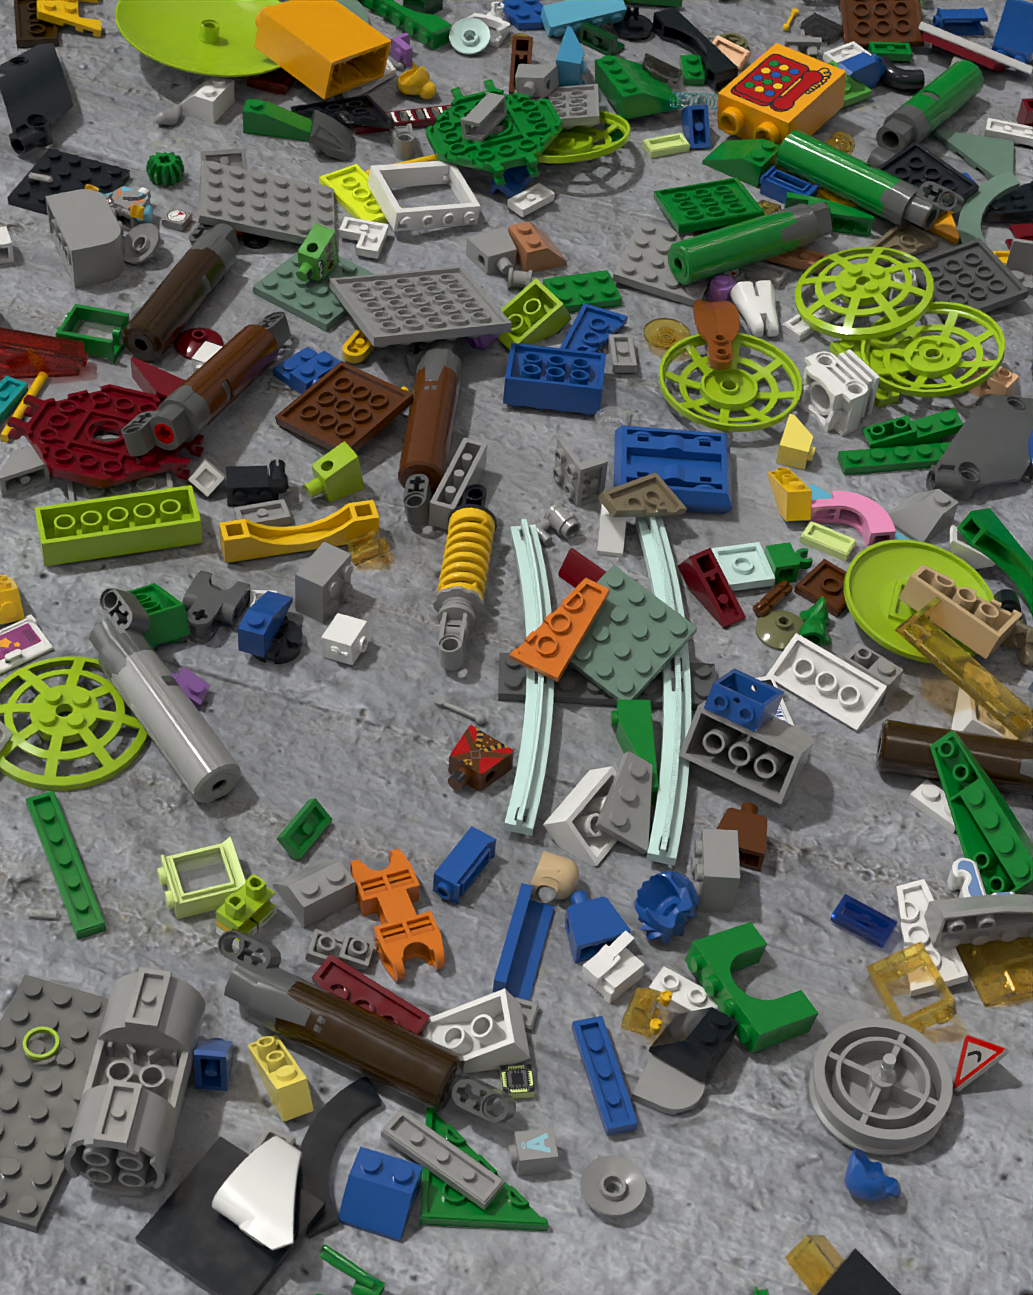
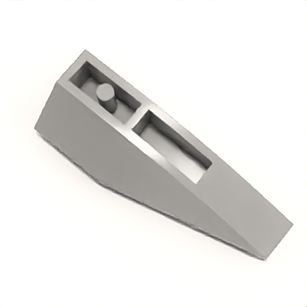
(979, 919)

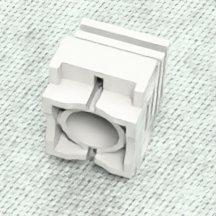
(838, 390)

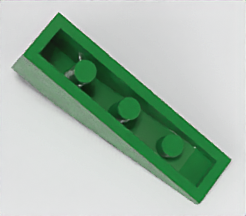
(274, 121)
(635, 733)

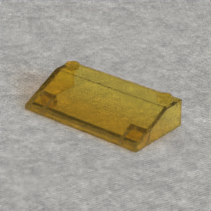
(967, 672)

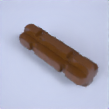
(772, 598)

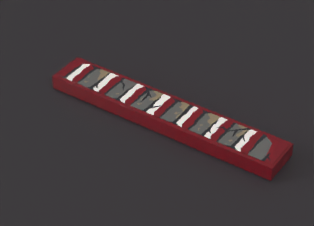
(417, 117)

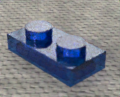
(863, 921)

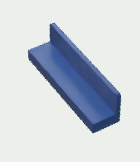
(523, 945)

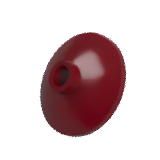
(192, 339)

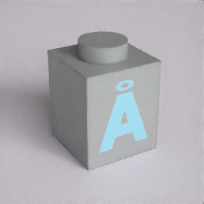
(533, 1152)

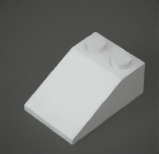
(483, 1031)

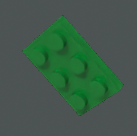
(588, 288)

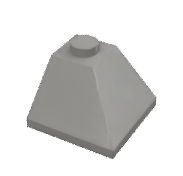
(924, 515)

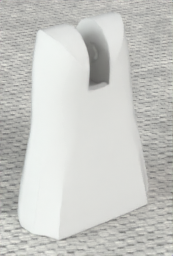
(757, 306)

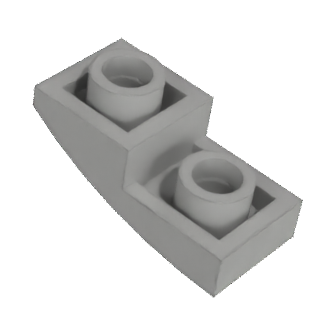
(351, 949)

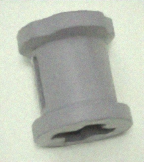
(519, 278)

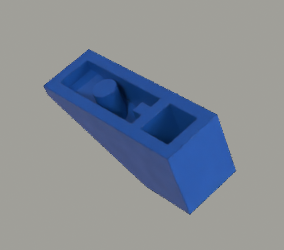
(262, 623)

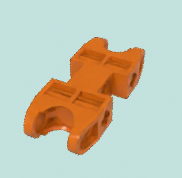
(402, 931)

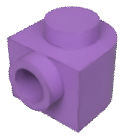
(720, 287)

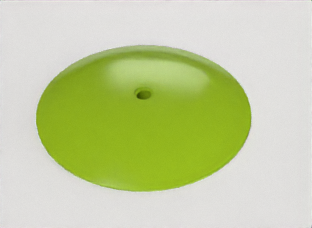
(197, 34)

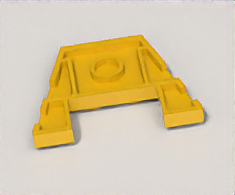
(67, 12)

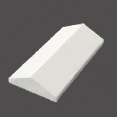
(827, 682)

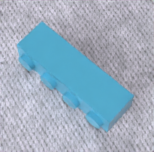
(575, 12)

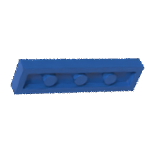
(604, 1076)

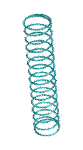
(678, 106)

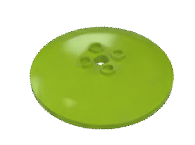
(879, 577)

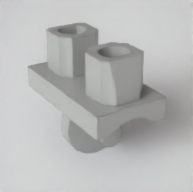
(804, 43)

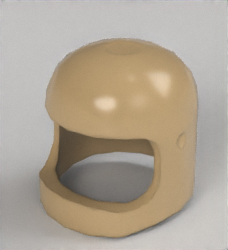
(556, 873)

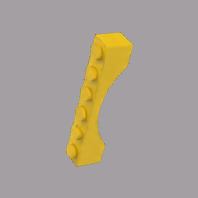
(251, 540)

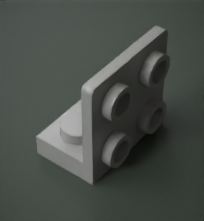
(1021, 262)
(580, 480)

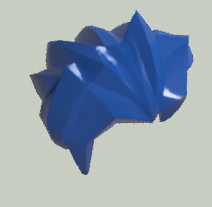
(666, 905)

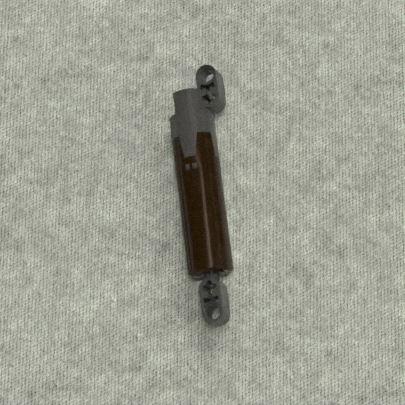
(352, 1033)

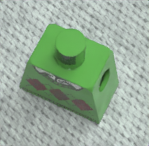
(317, 254)

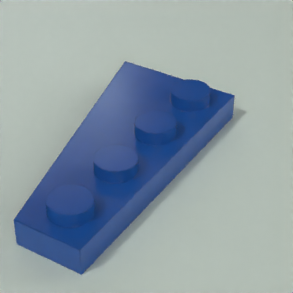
(592, 328)

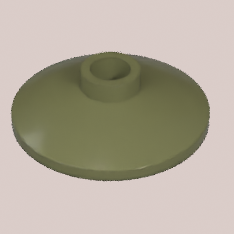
(777, 628)

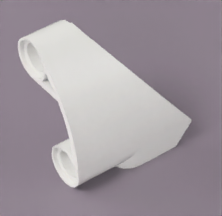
(262, 1194)

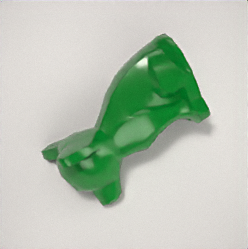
(815, 623)

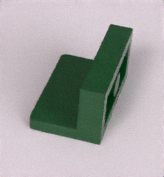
(599, 40)

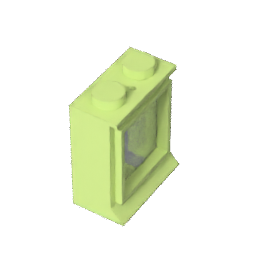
(200, 878)

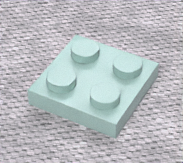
(745, 566)

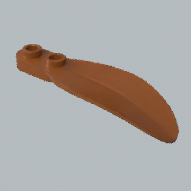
(718, 326)

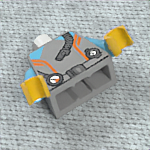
(130, 205)

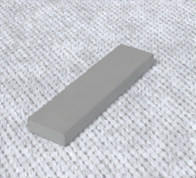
(442, 1158)

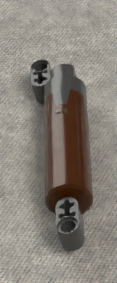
(428, 424)

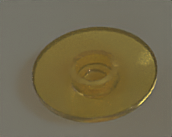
(665, 332)

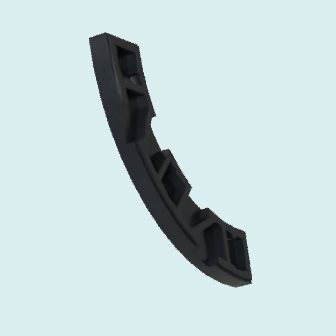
(322, 1141)

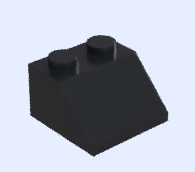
(696, 1041)

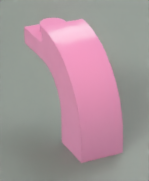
(857, 512)

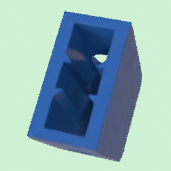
(591, 925)

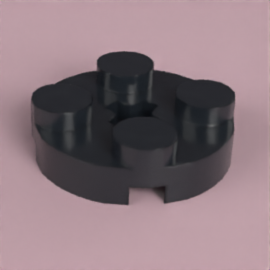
(288, 648)

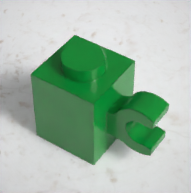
(786, 562)

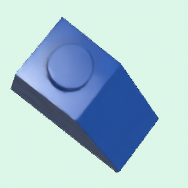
(864, 68)
(696, 126)
(213, 1064)

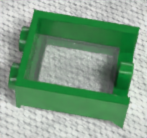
(97, 328)

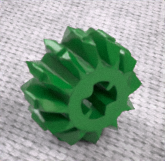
(165, 168)

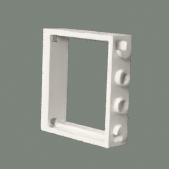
(418, 174)

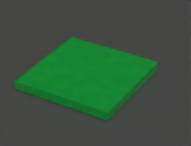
(707, 205)

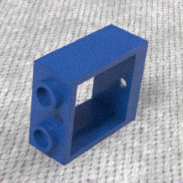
(736, 701)

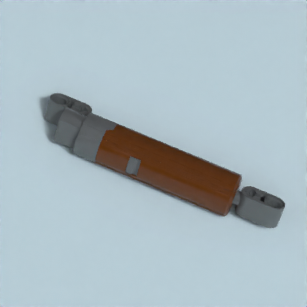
(209, 388)

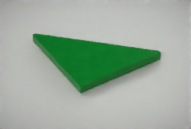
(448, 1207)

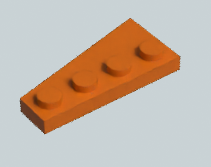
(559, 636)

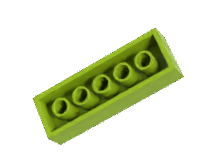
(118, 525)

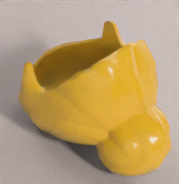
(416, 82)

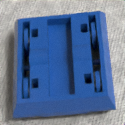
(689, 462)

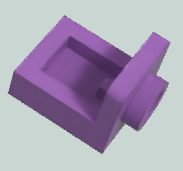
(401, 49)
(192, 685)

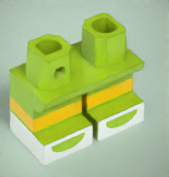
(246, 909)

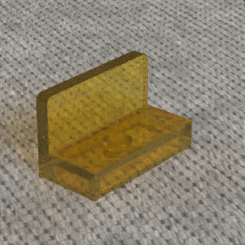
(814, 1261)

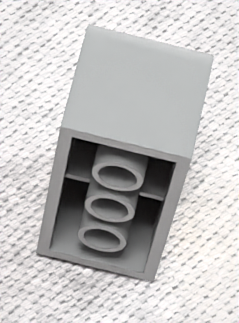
(86, 236)
(758, 760)

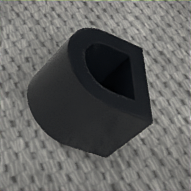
(1009, 600)

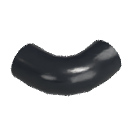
(901, 78)

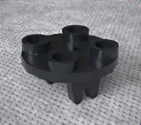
(633, 25)

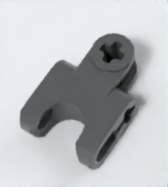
(211, 607)

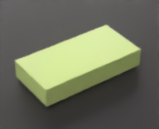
(666, 145)
(828, 541)

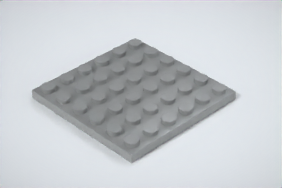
(419, 306)

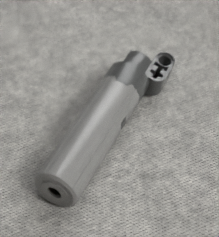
(159, 700)

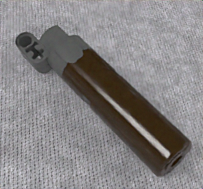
(182, 291)

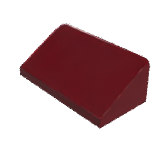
(578, 567)

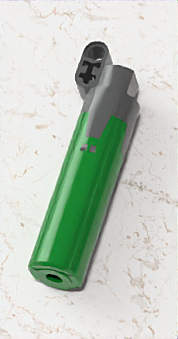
(748, 242)

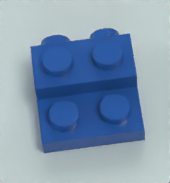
(304, 369)

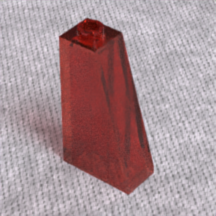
(29, 353)

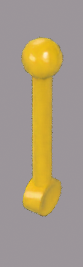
(794, 12)

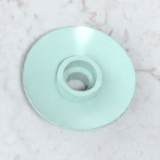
(469, 29)

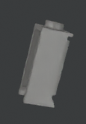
(484, 117)

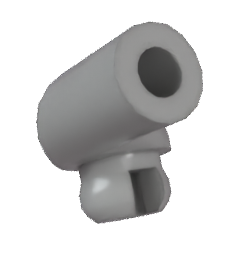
(169, 117)

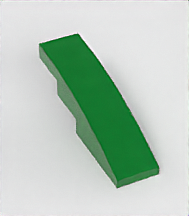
(843, 218)

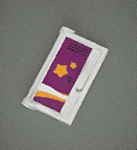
(23, 641)

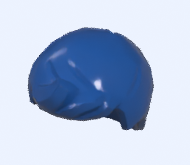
(867, 1179)

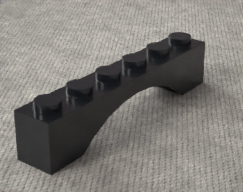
(675, 28)

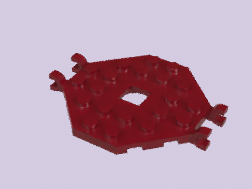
(65, 432)

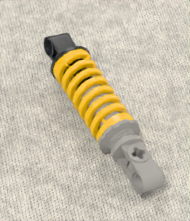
(463, 574)

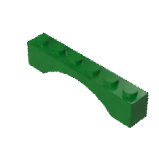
(423, 27)
(990, 537)

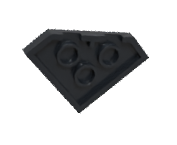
(1013, 206)

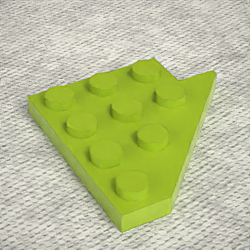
(883, 396)

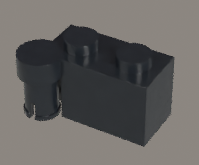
(253, 484)

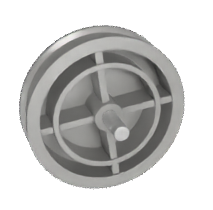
(880, 1086)

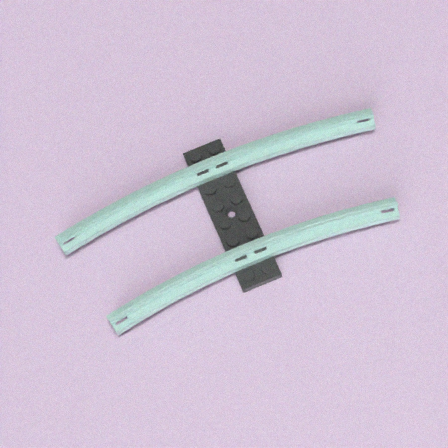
(675, 690)

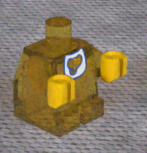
(642, 1011)

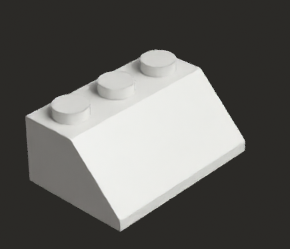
(575, 818)

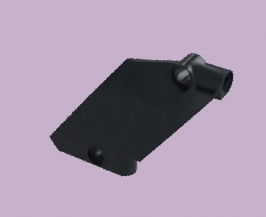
(34, 96)

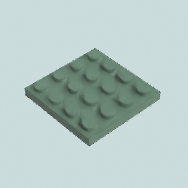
(310, 299)
(630, 638)

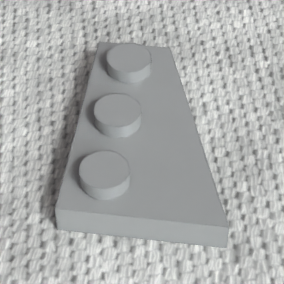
(628, 804)

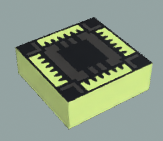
(517, 1080)

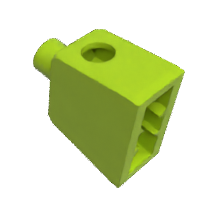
(336, 474)

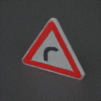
(975, 1059)

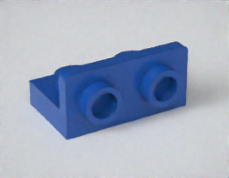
(515, 179)

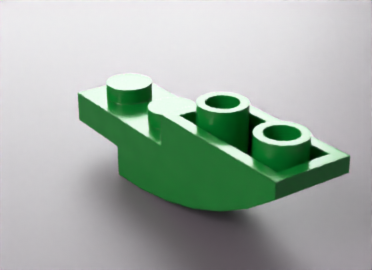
(915, 432)

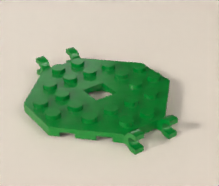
(527, 133)

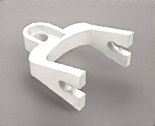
(495, 19)

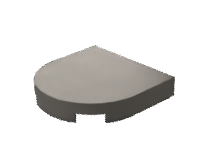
(667, 1088)

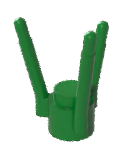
(364, 1284)

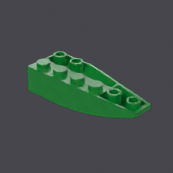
(983, 820)

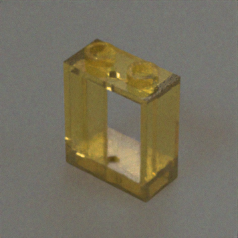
(901, 964)

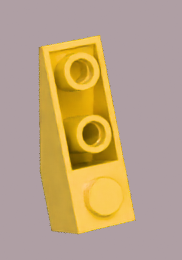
(791, 494)

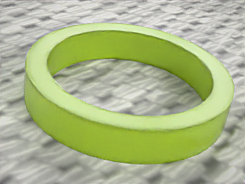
(41, 1057)

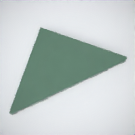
(982, 152)

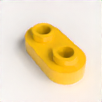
(357, 347)

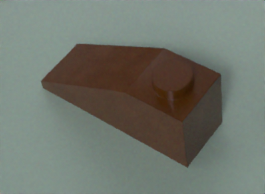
(520, 54)

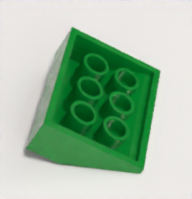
(632, 88)

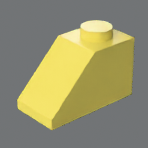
(795, 445)

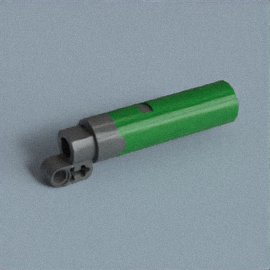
(927, 110)
(862, 184)

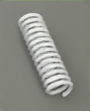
(44, 178)
(37, 914)

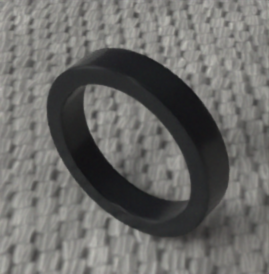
(255, 246)

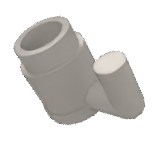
(560, 520)

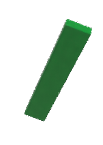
(65, 865)

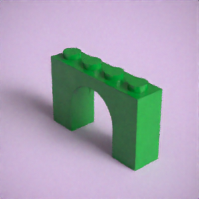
(760, 1021)

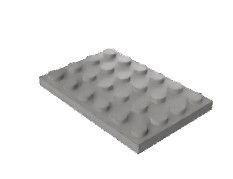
(262, 202)

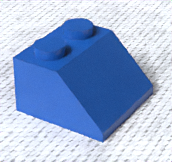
(380, 1194)

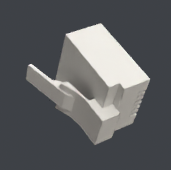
(613, 969)

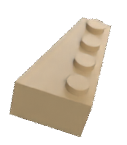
(960, 613)

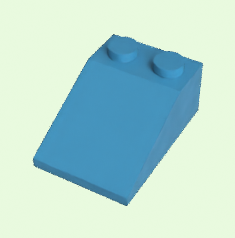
(570, 60)

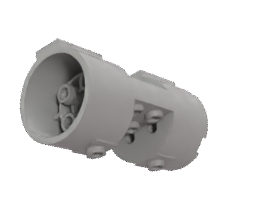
(136, 1083)

